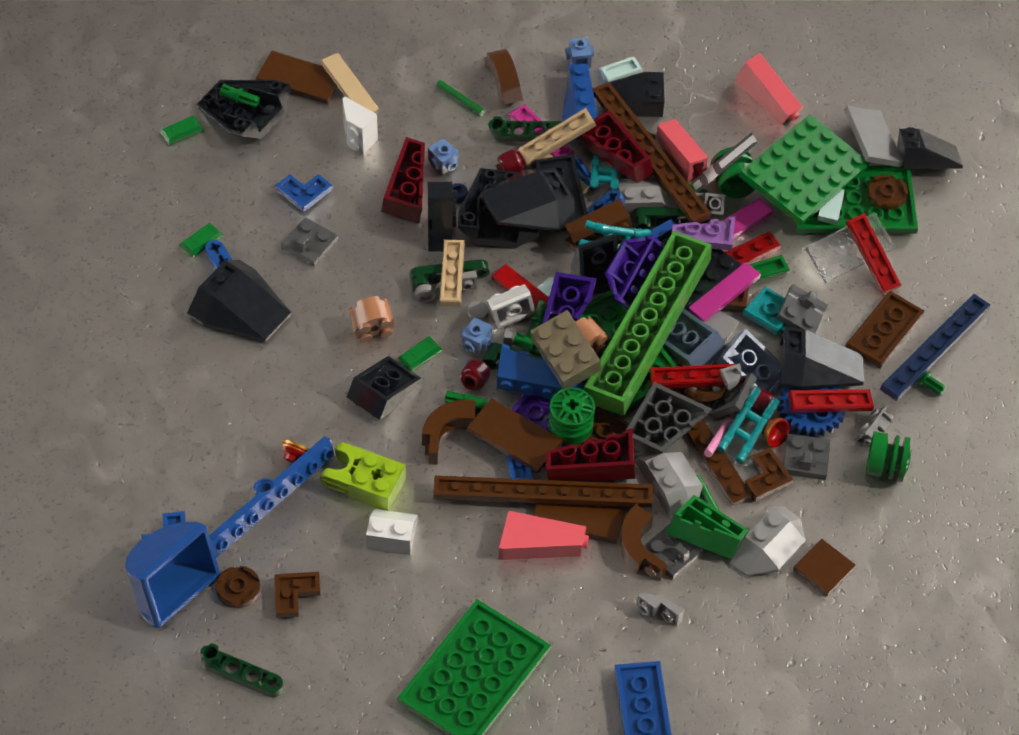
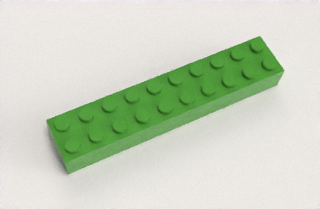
(648, 322)

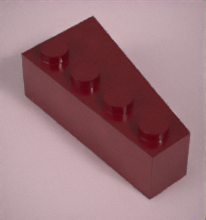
(617, 147)
(405, 187)
(594, 460)

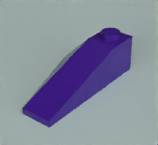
(570, 294)

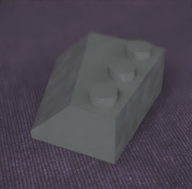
(664, 419)

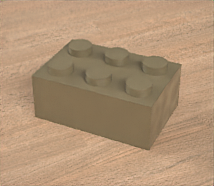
(566, 350)

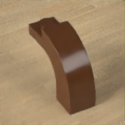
(505, 76)
(444, 419)
(634, 553)

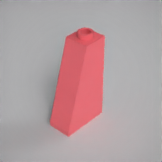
(768, 89)
(681, 150)
(540, 537)

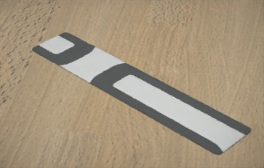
(724, 162)

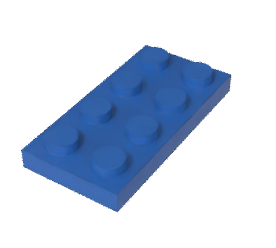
(642, 699)

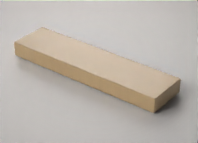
(347, 82)
(557, 137)
(452, 273)

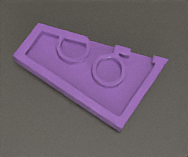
(717, 233)

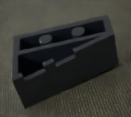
(440, 214)

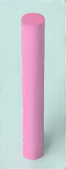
(718, 436)

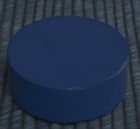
(461, 191)

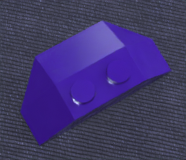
(631, 267)

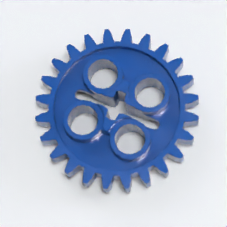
(809, 421)

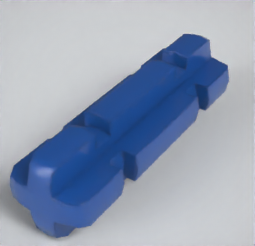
(583, 172)

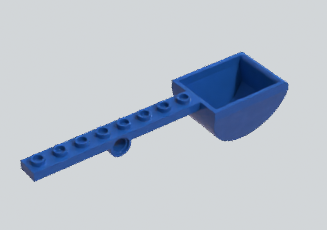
(181, 558)

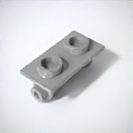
(879, 419)

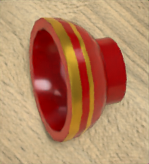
(775, 431)
(292, 450)

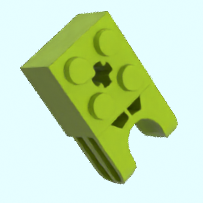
(366, 477)

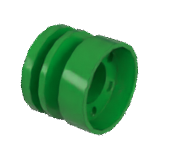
(729, 181)
(571, 415)
(888, 456)

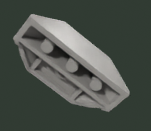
(644, 194)
(671, 478)
(770, 543)

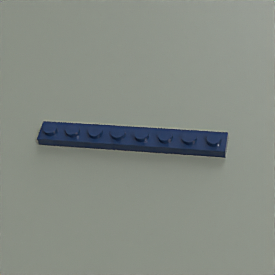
(935, 347)

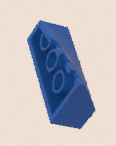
(579, 92)
(527, 375)

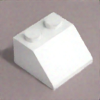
(359, 126)
(511, 306)
(391, 531)

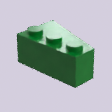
(707, 528)

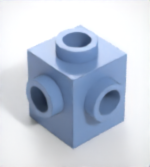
(579, 51)
(443, 156)
(476, 336)

